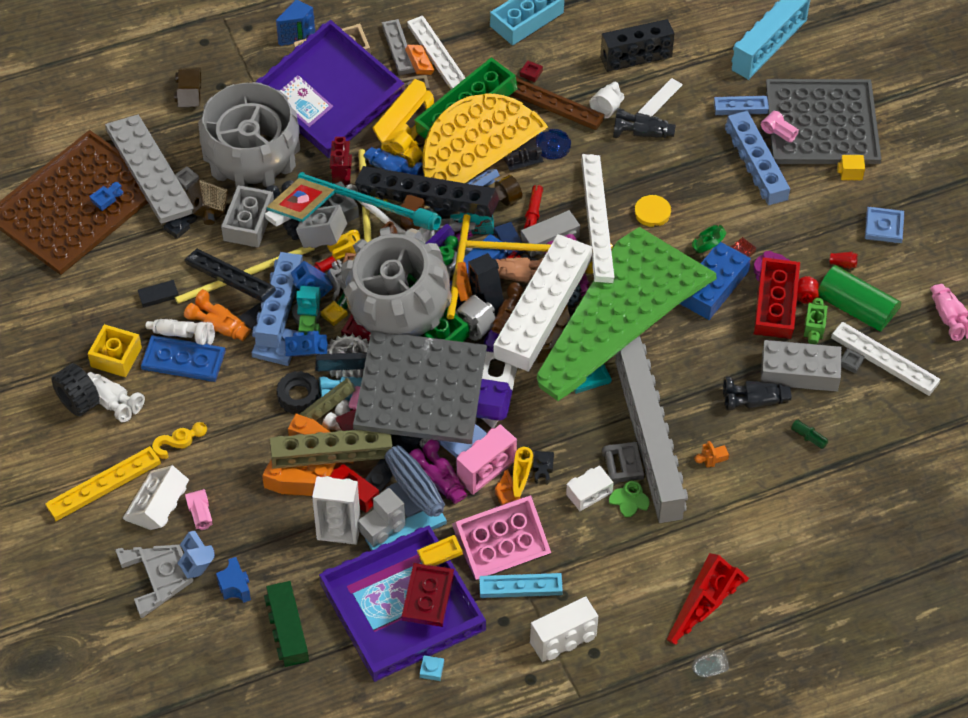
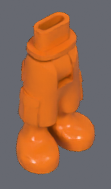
(222, 318)

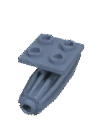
(413, 484)

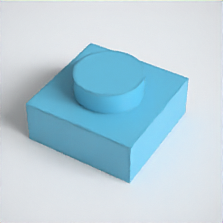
(432, 668)

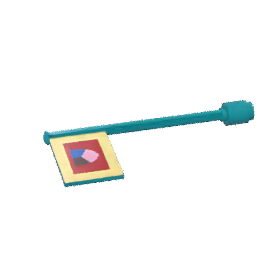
(310, 193)

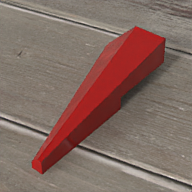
(711, 587)

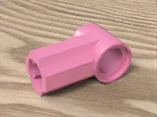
(775, 123)
(198, 505)

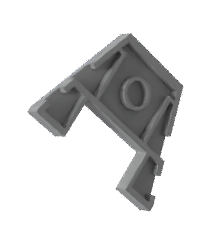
(162, 570)

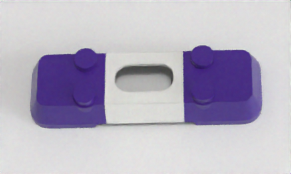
(495, 391)

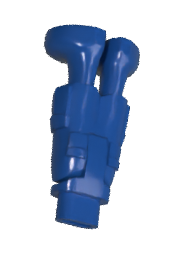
(388, 161)

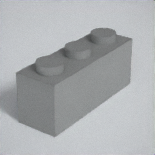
(547, 230)

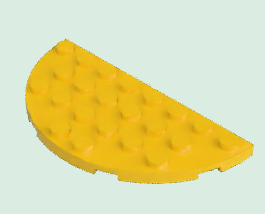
(477, 135)

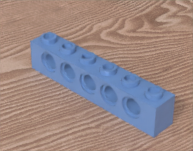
(757, 158)
(277, 307)

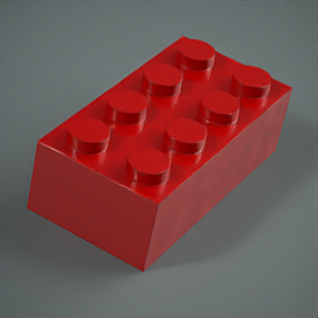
(776, 298)

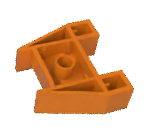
(298, 479)

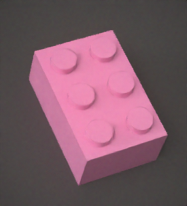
(486, 459)

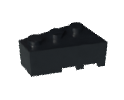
(485, 280)

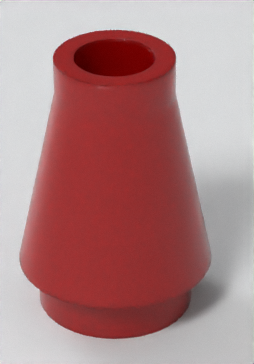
(844, 259)

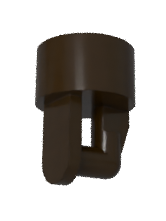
(508, 190)

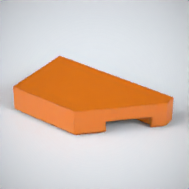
(463, 282)
(504, 489)

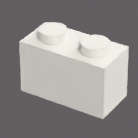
(589, 488)

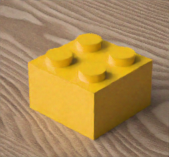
(114, 350)

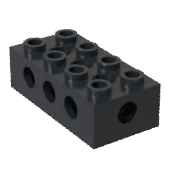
(637, 45)

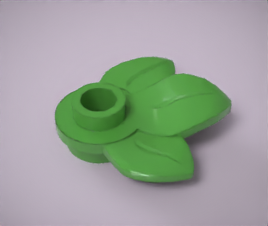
(629, 501)

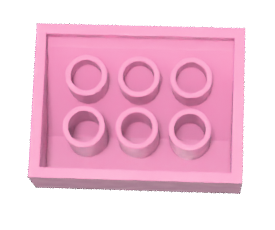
(501, 537)

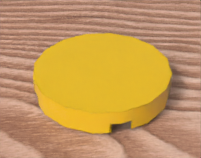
(652, 210)

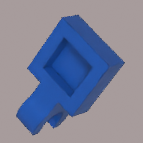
(105, 197)

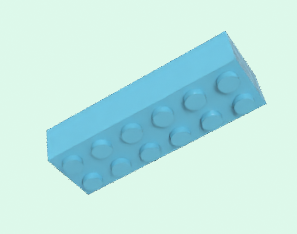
(768, 36)

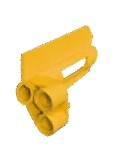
(392, 127)

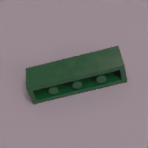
(287, 624)

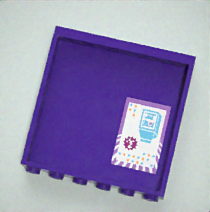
(333, 86)

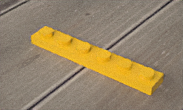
(102, 483)

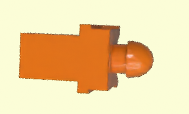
(712, 455)

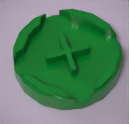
(709, 238)

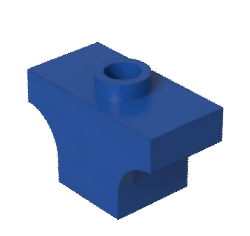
(234, 581)

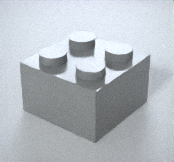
(322, 227)

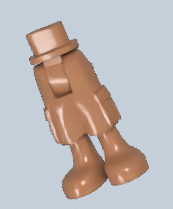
(517, 269)

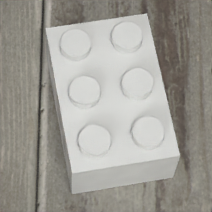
(564, 629)

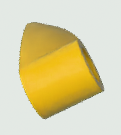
(521, 469)

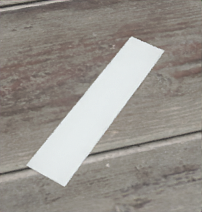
(661, 97)

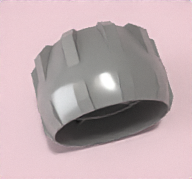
(232, 133)
(405, 309)

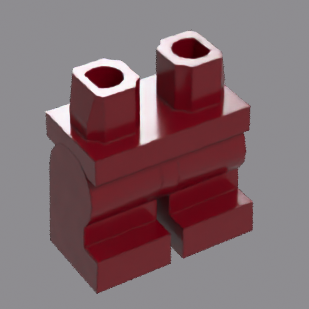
(341, 161)

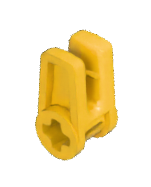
(344, 244)

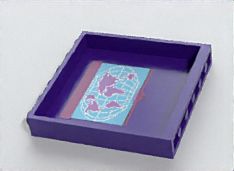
(371, 598)

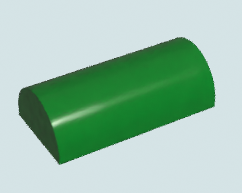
(858, 298)

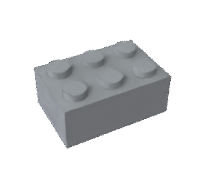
(246, 216)

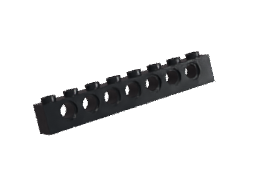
(434, 191)

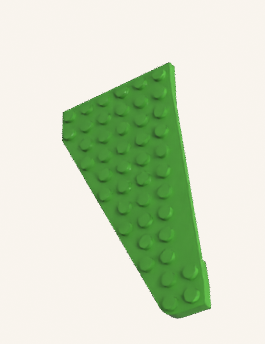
(646, 286)

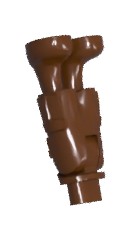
(514, 294)

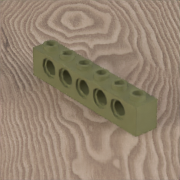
(316, 449)

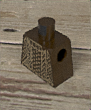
(208, 200)

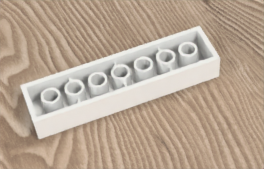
(542, 302)

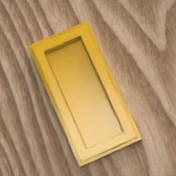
(440, 551)

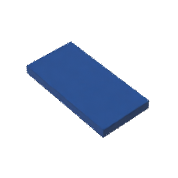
(183, 358)

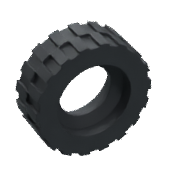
(297, 379)

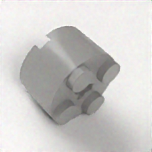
(477, 315)

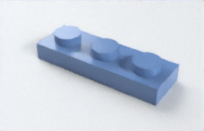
(739, 104)

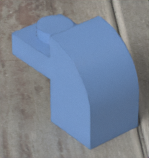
(196, 555)

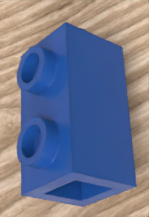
(308, 275)
(306, 345)

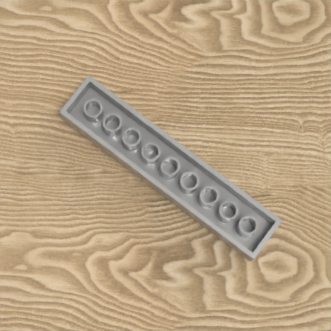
(651, 432)

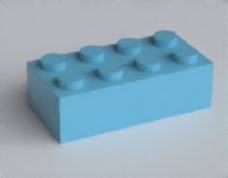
(520, 18)

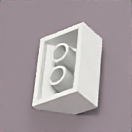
(157, 498)

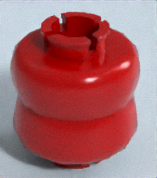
(807, 289)

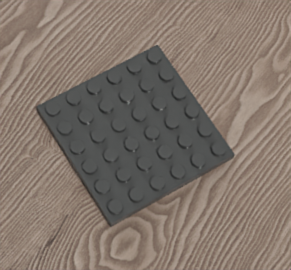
(831, 118)
(420, 387)

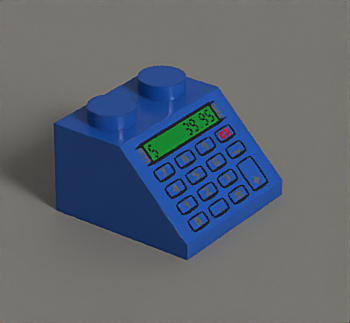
(295, 23)

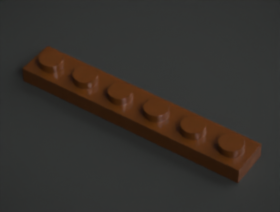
(558, 104)

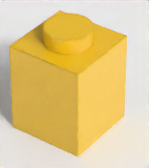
(851, 167)

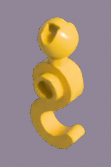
(180, 439)

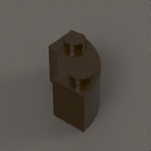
(188, 87)

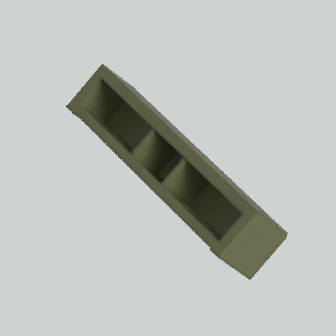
(329, 400)

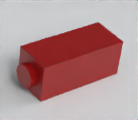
(365, 489)

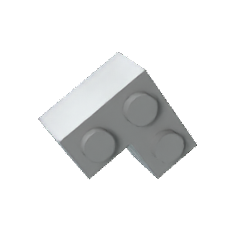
(384, 519)

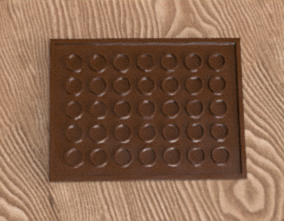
(53, 207)

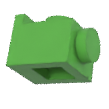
(308, 323)

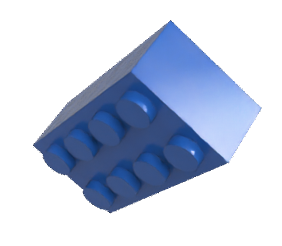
(730, 269)

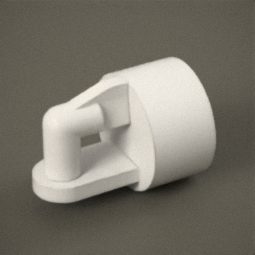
(607, 99)

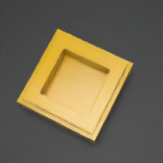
(333, 313)

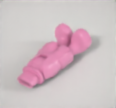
(951, 311)

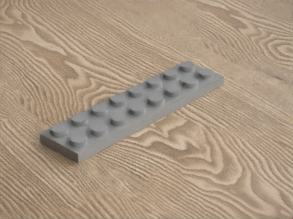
(149, 168)

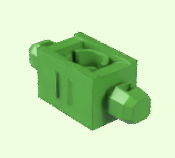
(815, 311)

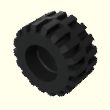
(75, 389)

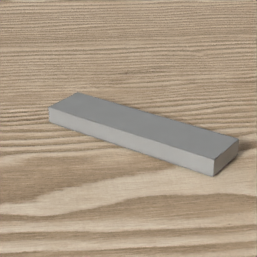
(397, 45)

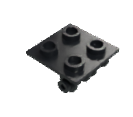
(524, 156)

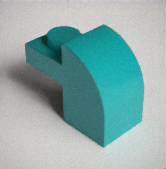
(308, 300)

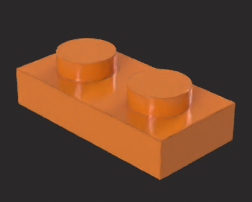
(419, 59)

